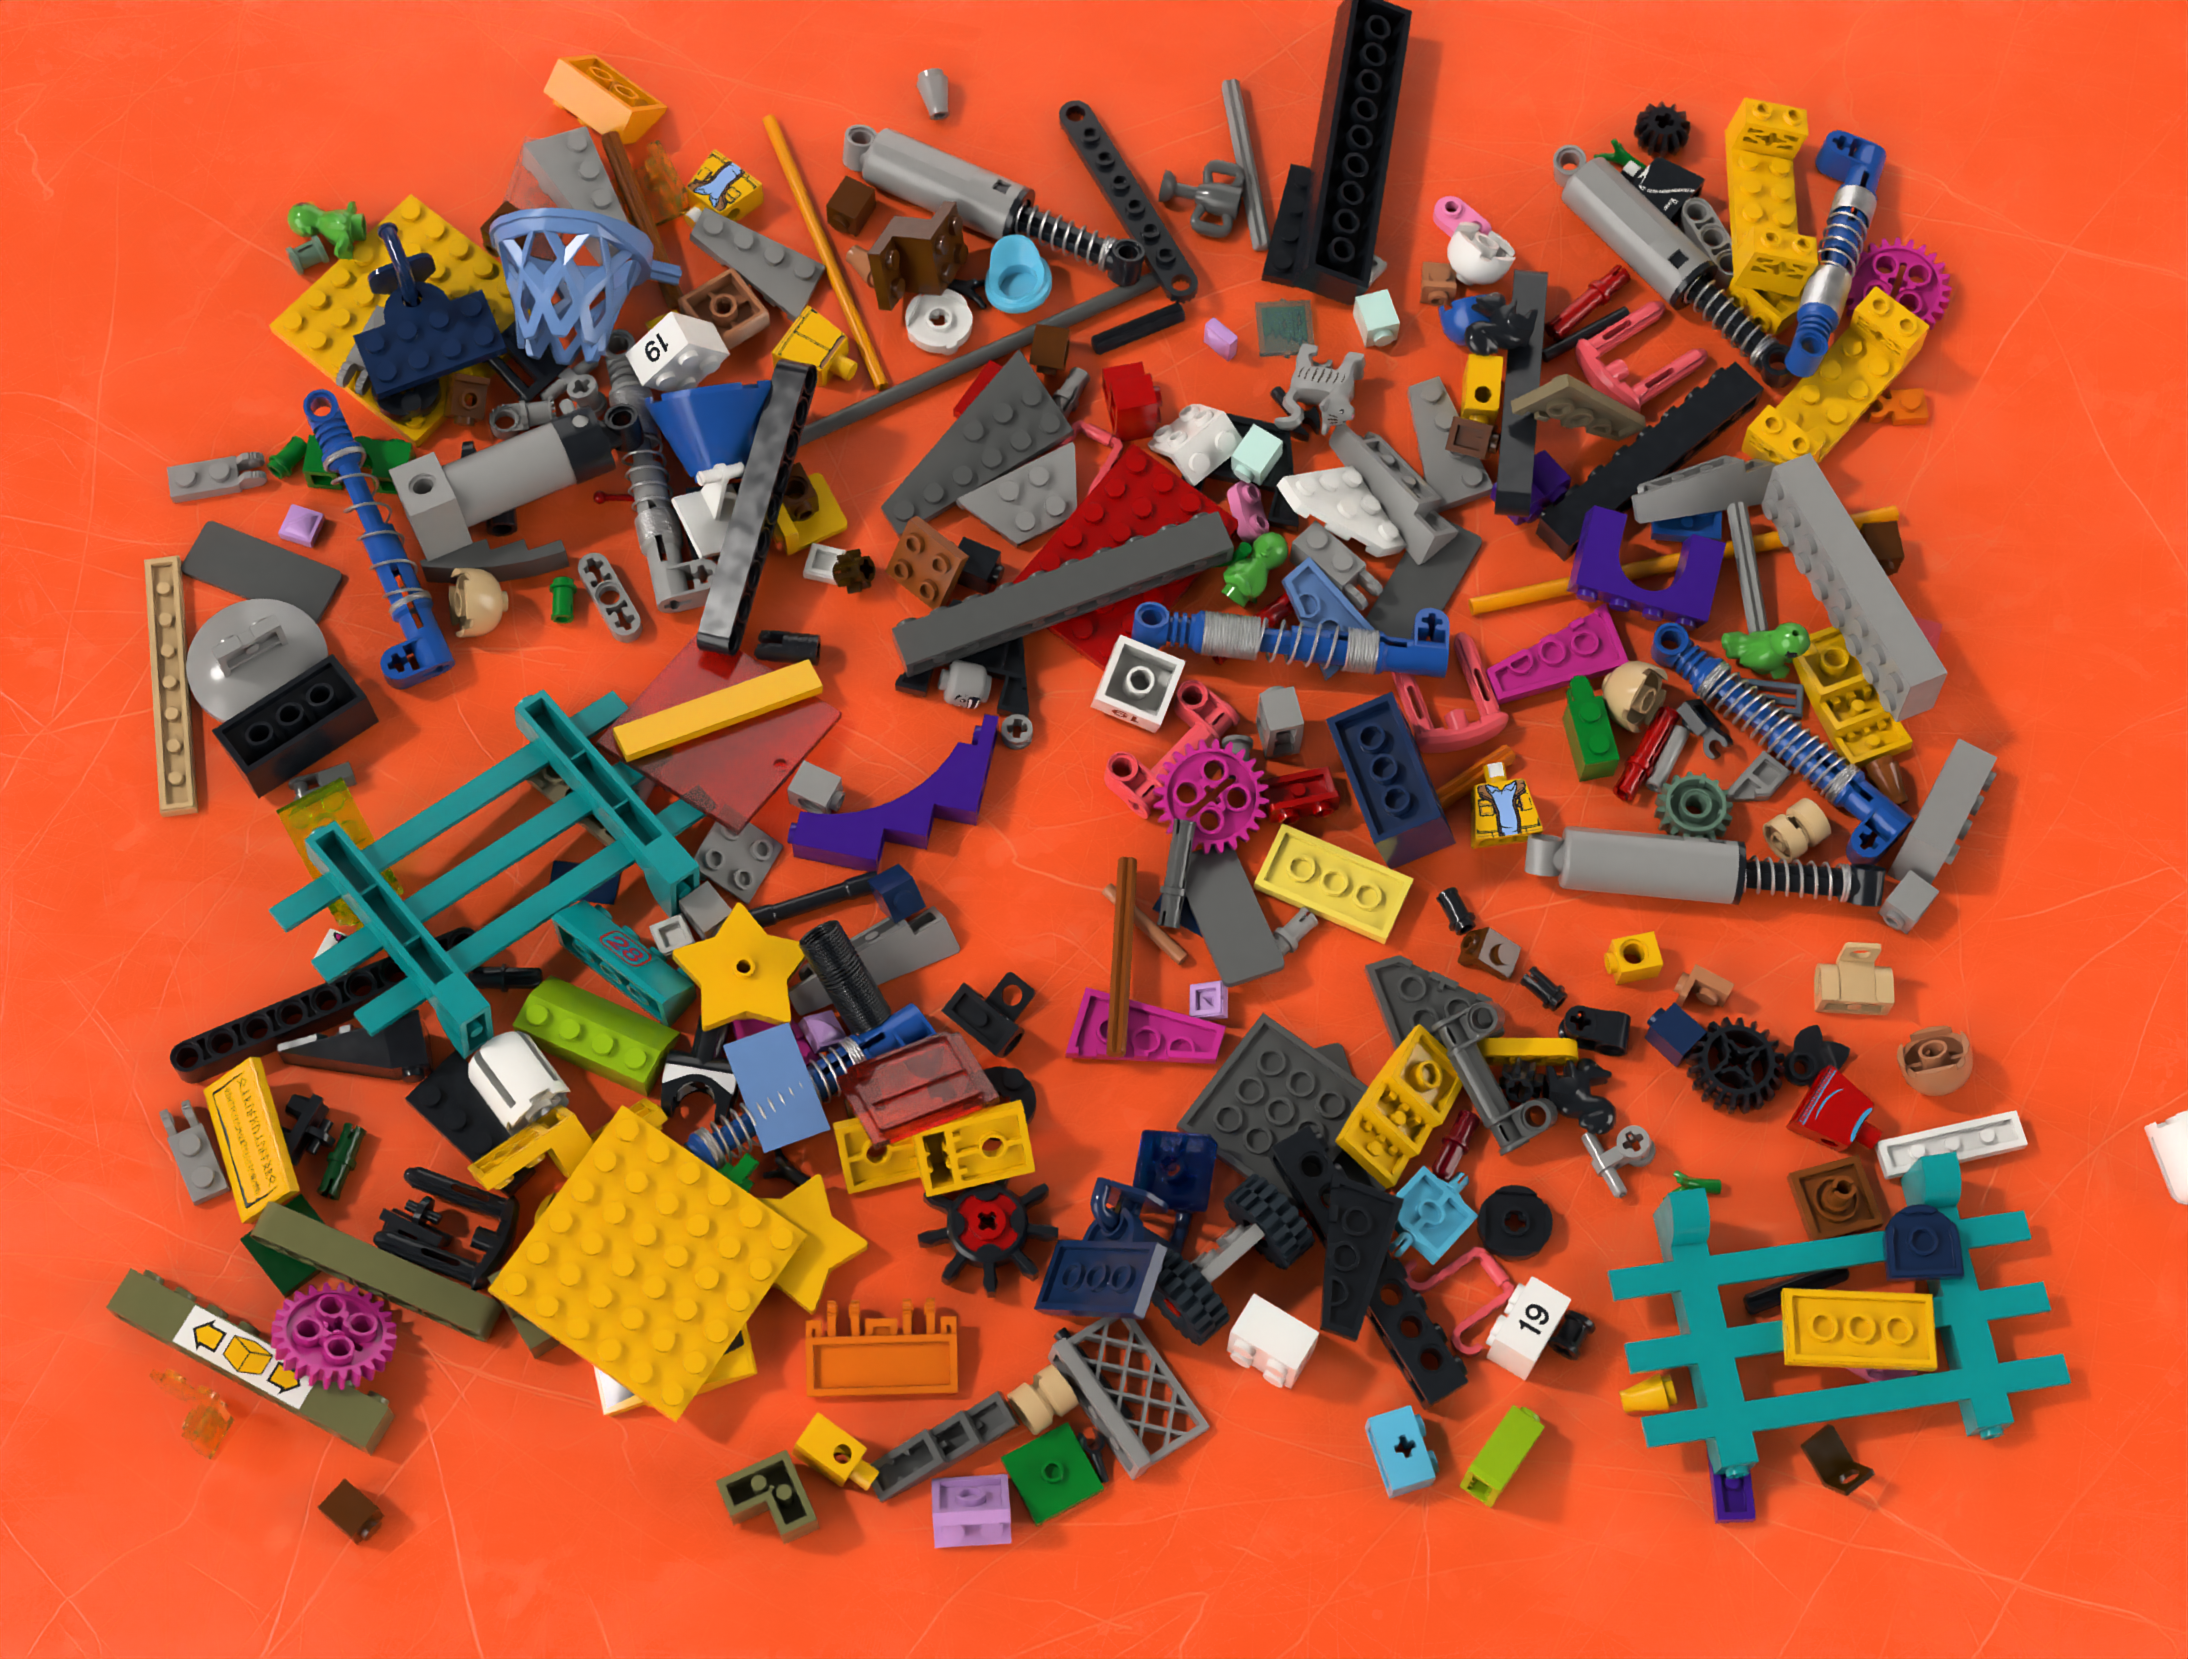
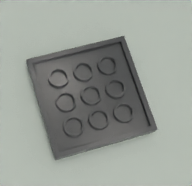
(1268, 1093)

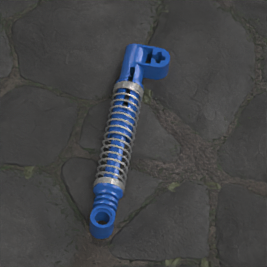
(1842, 783)
(897, 1031)

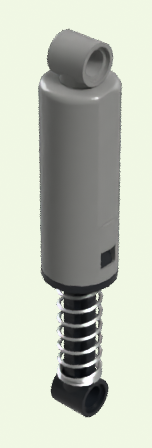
(982, 198)
(1661, 254)
(1688, 868)

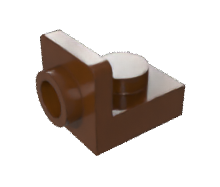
(1473, 438)

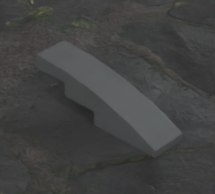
(504, 563)
(942, 1446)

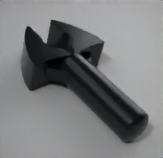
(1310, 417)

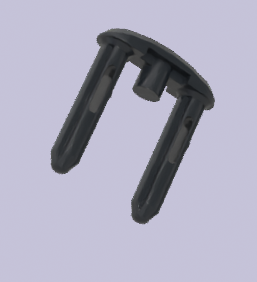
(495, 1244)

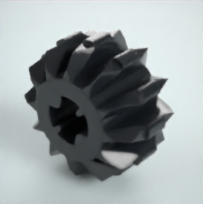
(1662, 129)

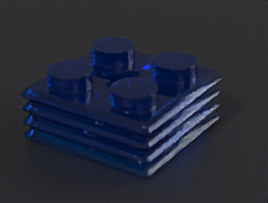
(1165, 1150)

